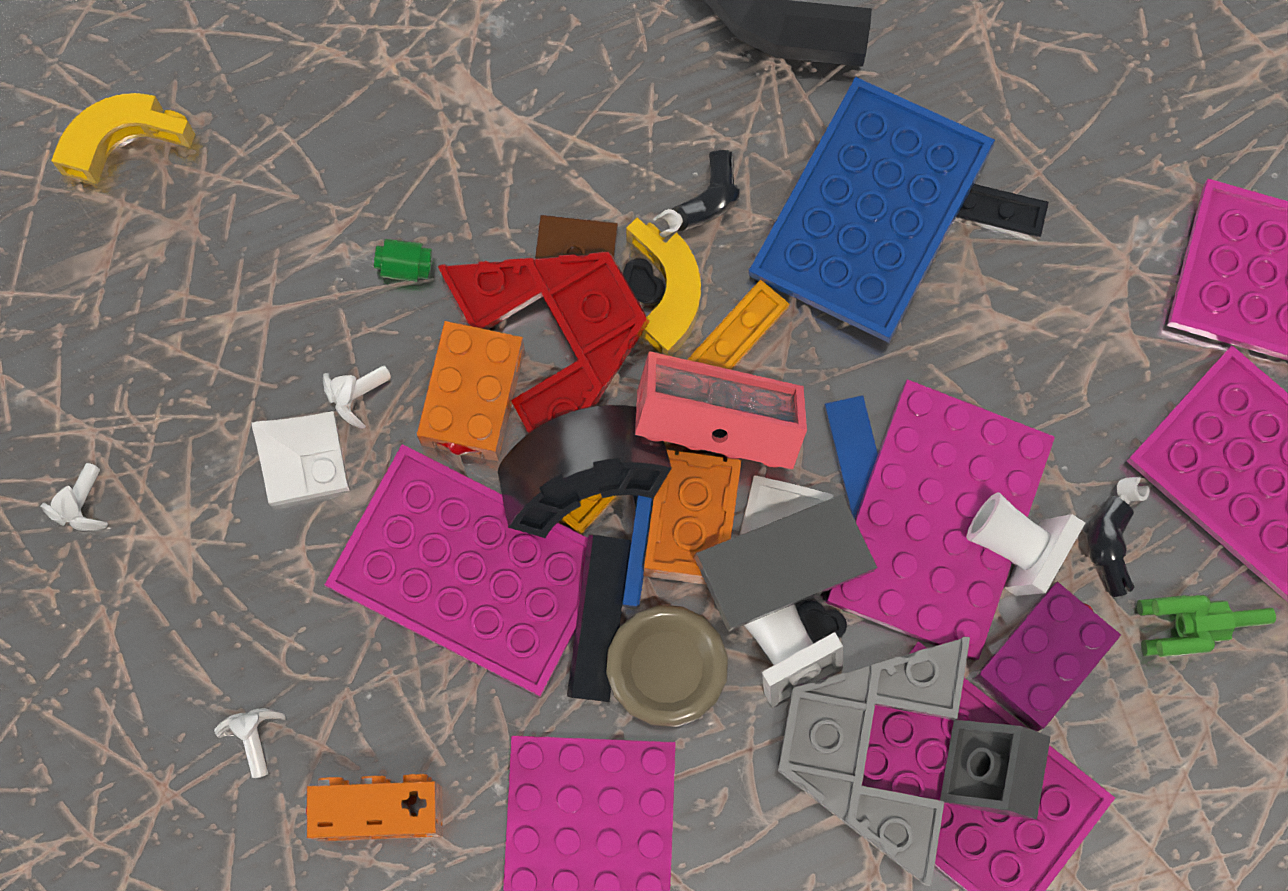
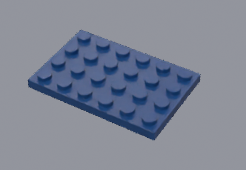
(871, 209)

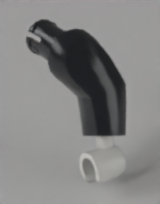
(711, 203)
(1106, 537)

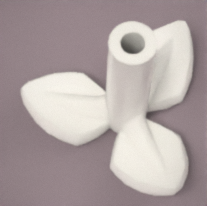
(346, 388)
(68, 502)
(245, 727)

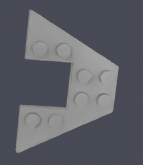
(830, 740)

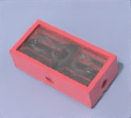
(720, 411)

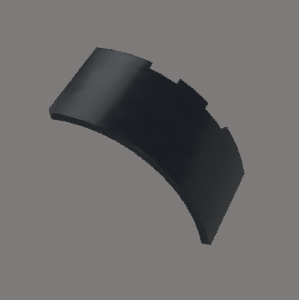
(576, 459)

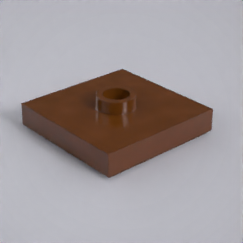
(574, 236)

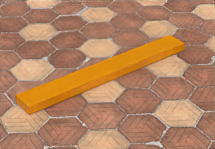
(723, 349)

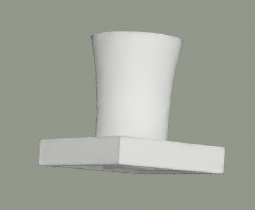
(1032, 547)
(793, 654)

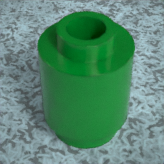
(403, 260)

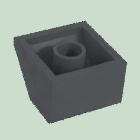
(995, 768)

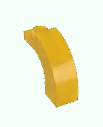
(109, 123)
(678, 310)

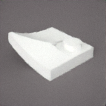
(300, 457)
(774, 500)

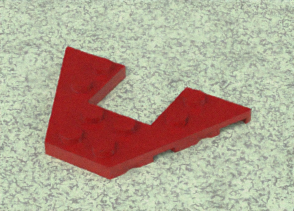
(588, 303)

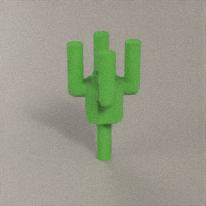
(1197, 623)

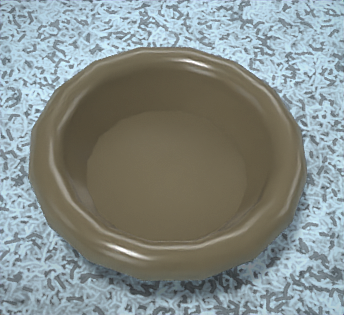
(667, 665)

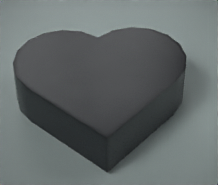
(645, 286)
(821, 622)

